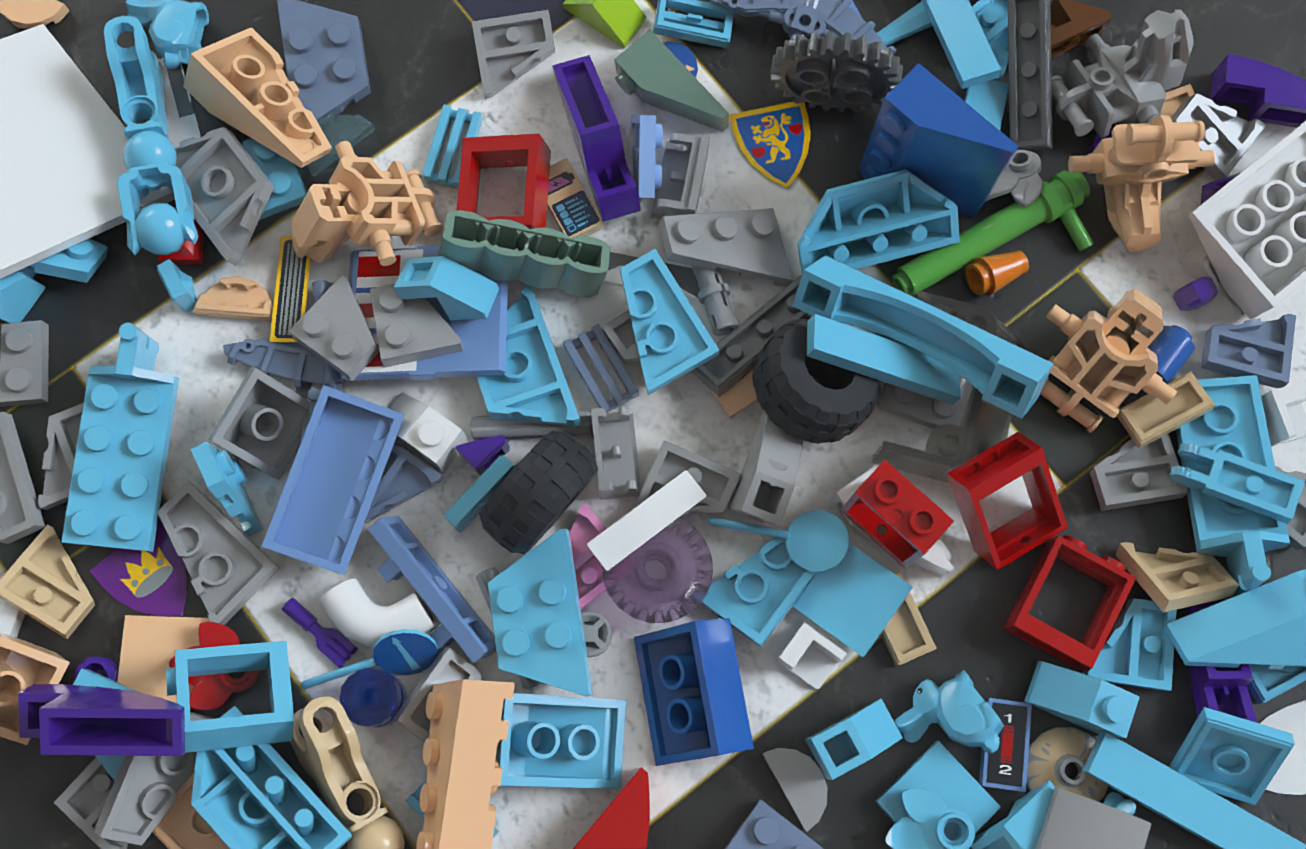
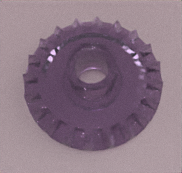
(666, 599)

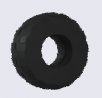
(799, 402)
(538, 491)

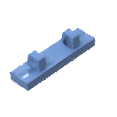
(413, 561)

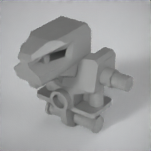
(1126, 80)

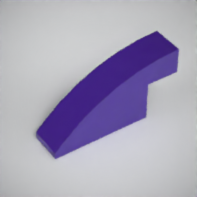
(597, 138)
(100, 721)

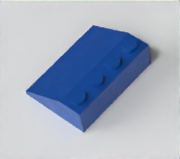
(937, 140)

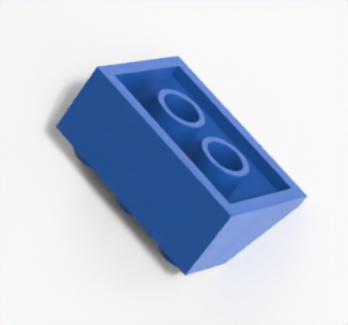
(693, 691)

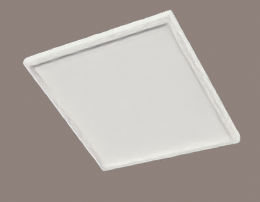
(55, 153)

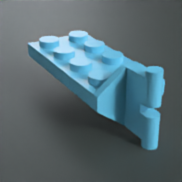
(122, 449)
(1218, 526)

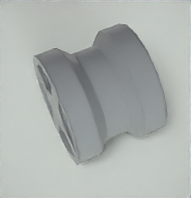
(591, 624)

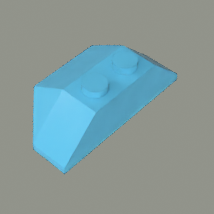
(879, 222)
(260, 801)

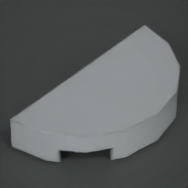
(800, 783)

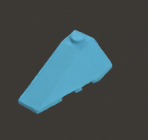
(1250, 628)

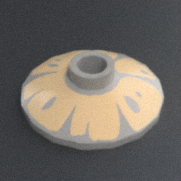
(1050, 755)

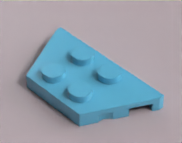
(533, 381)
(541, 617)

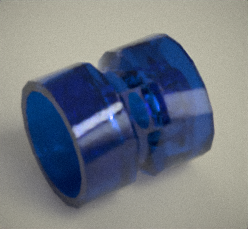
(372, 697)

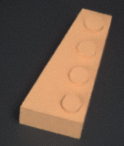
(462, 763)

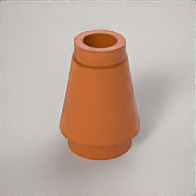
(994, 272)

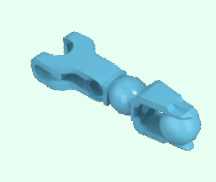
(148, 151)

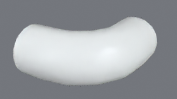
(366, 621)

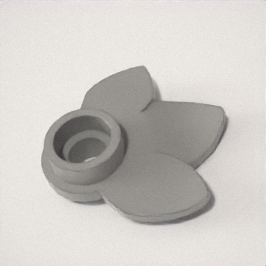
(1020, 178)

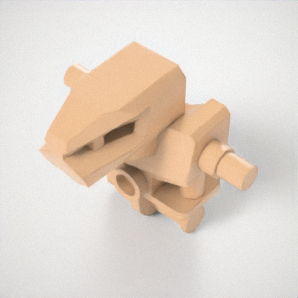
(1134, 167)
(363, 207)
(1107, 358)

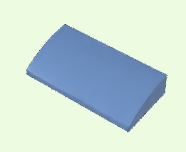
(333, 480)

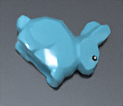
(174, 26)
(957, 711)

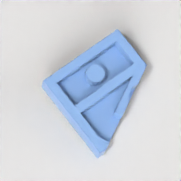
(647, 137)

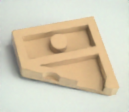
(1177, 578)
(47, 585)

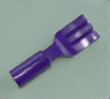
(328, 640)

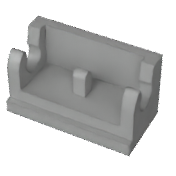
(681, 175)
(616, 453)

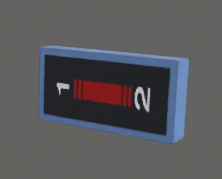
(1008, 764)

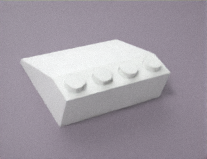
(1259, 227)

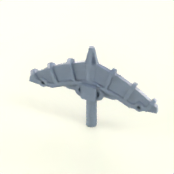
(807, 16)
(287, 359)

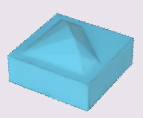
(178, 285)

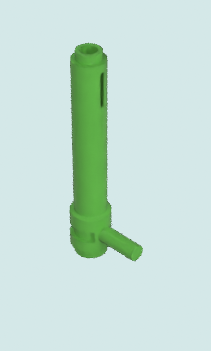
(1056, 200)

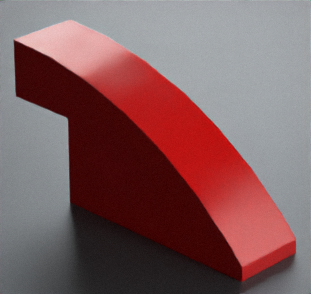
(624, 821)

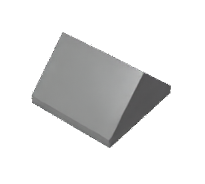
(262, 424)

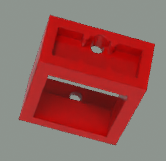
(503, 152)
(990, 472)
(908, 515)
(1048, 639)

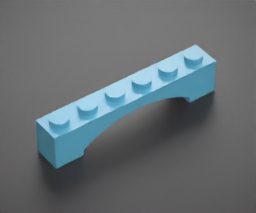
(997, 368)

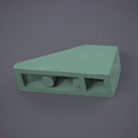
(666, 83)

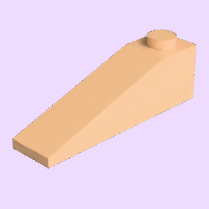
(248, 89)

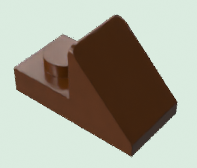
(1073, 24)

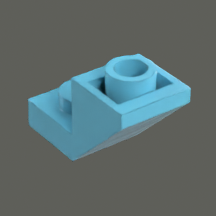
(458, 289)
(1022, 825)

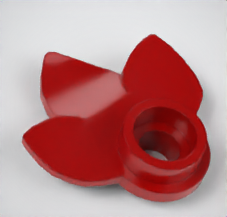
(215, 689)

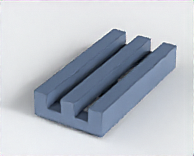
(584, 339)

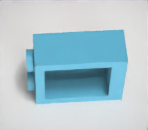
(236, 730)

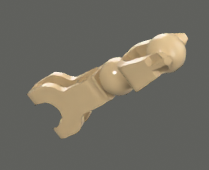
(338, 768)

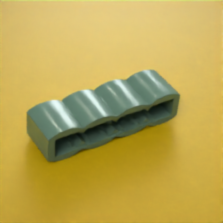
(534, 256)

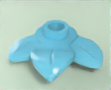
(926, 823)

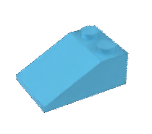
(562, 742)

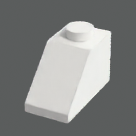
(428, 432)

